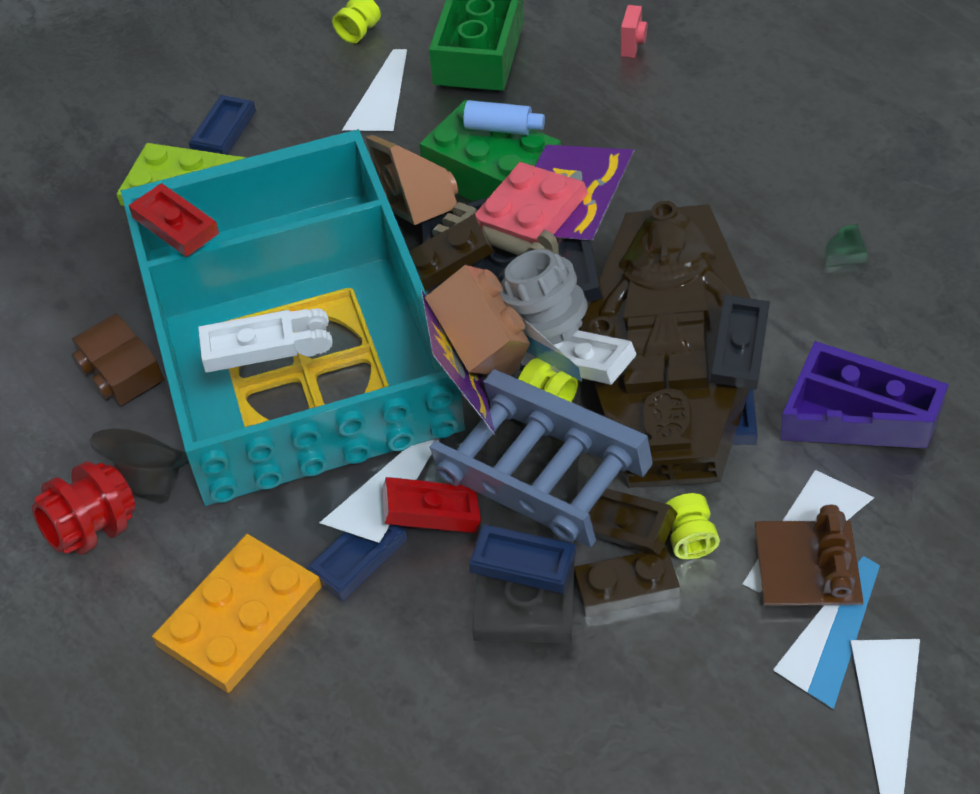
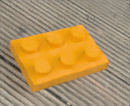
(237, 612)

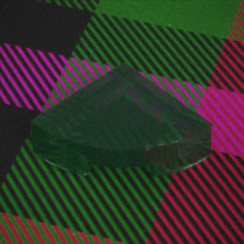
(846, 247)

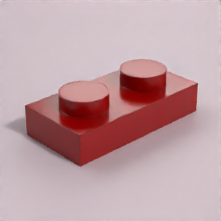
(174, 219)
(430, 505)

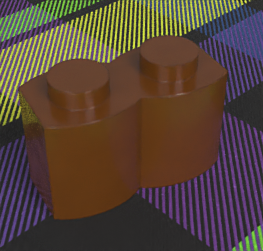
(117, 360)

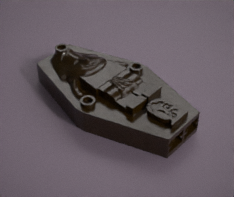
(667, 298)

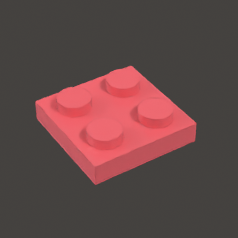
(531, 202)

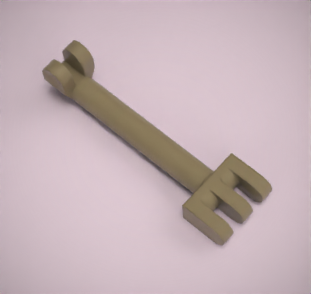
(497, 238)

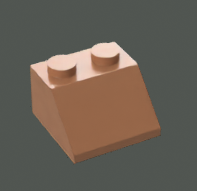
(412, 183)
(479, 322)

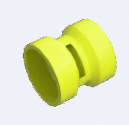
(355, 19)
(543, 377)
(691, 531)

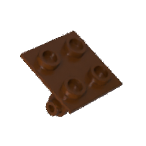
(809, 561)

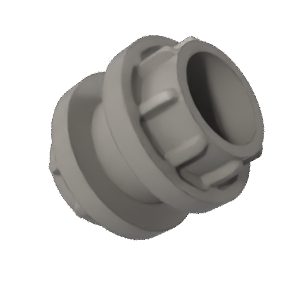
(545, 293)

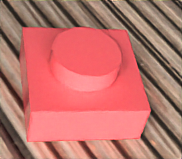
(632, 31)

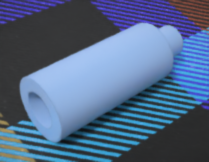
(501, 118)

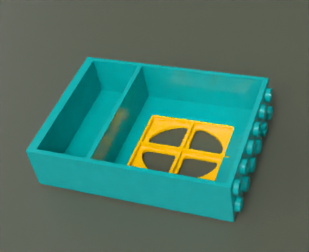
(294, 236)

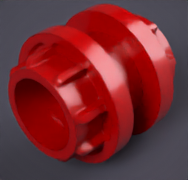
(75, 511)

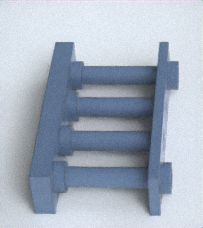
(544, 416)

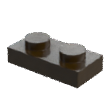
(450, 251)
(632, 521)
(626, 582)

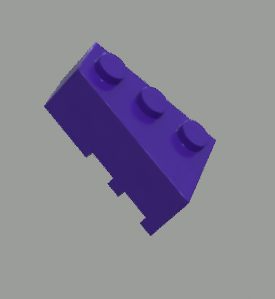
(861, 402)

